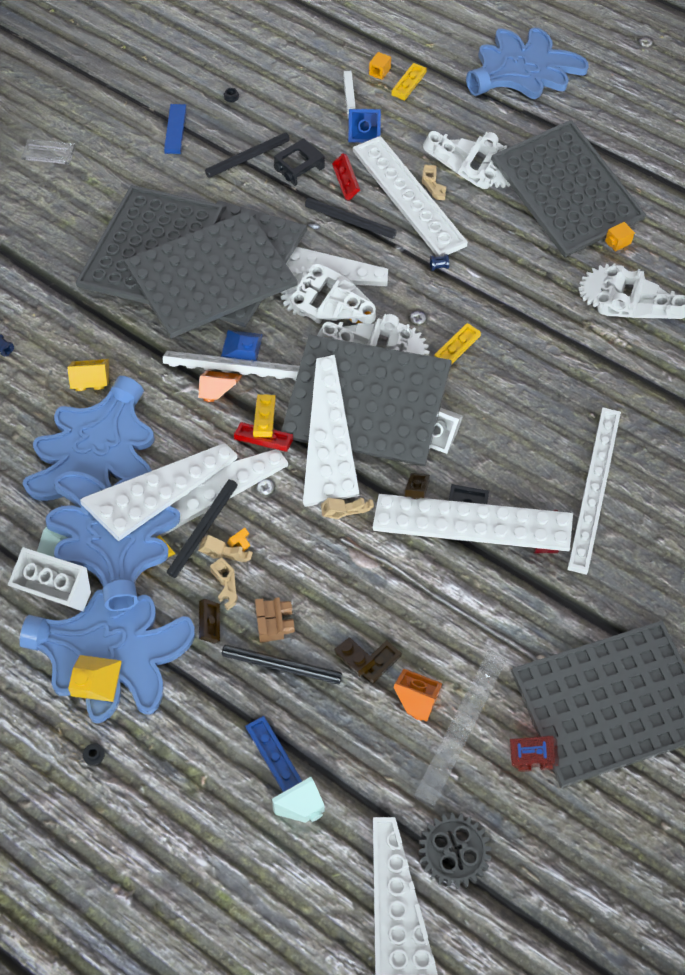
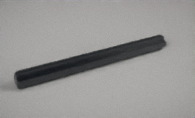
(247, 155)
(351, 218)
(202, 528)
(282, 664)

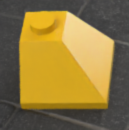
(95, 678)

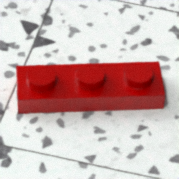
(346, 176)
(278, 441)

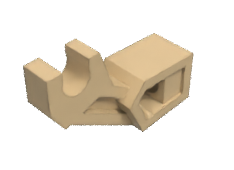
(429, 180)
(337, 508)
(216, 549)
(229, 592)

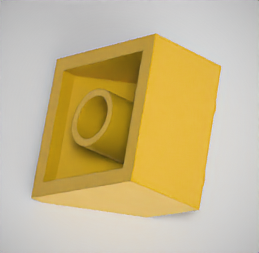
(88, 374)

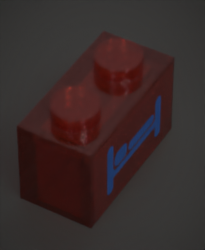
(534, 752)

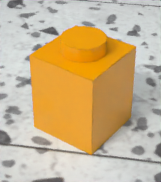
(380, 65)
(619, 236)

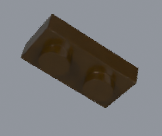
(417, 485)
(209, 621)
(354, 656)
(384, 658)

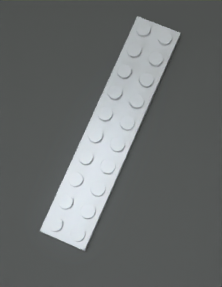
(410, 197)
(474, 522)

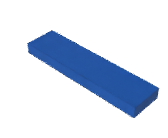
(175, 129)
(273, 753)

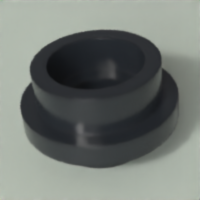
(231, 95)
(96, 759)

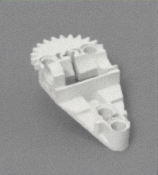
(460, 153)
(647, 299)
(336, 302)
(399, 335)

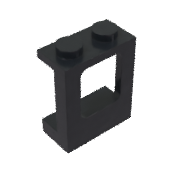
(307, 150)

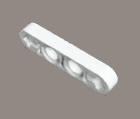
(349, 91)

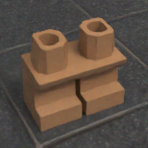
(270, 621)

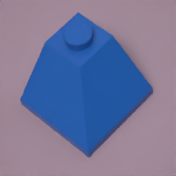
(364, 124)
(242, 345)

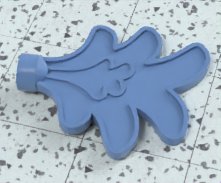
(524, 66)
(94, 441)
(94, 547)
(111, 636)

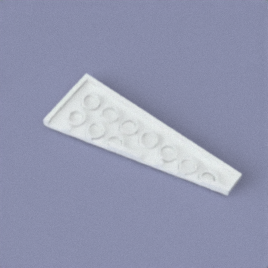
(355, 271)
(329, 455)
(244, 472)
(137, 500)
(398, 921)

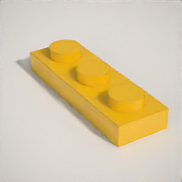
(409, 81)
(458, 343)
(264, 415)

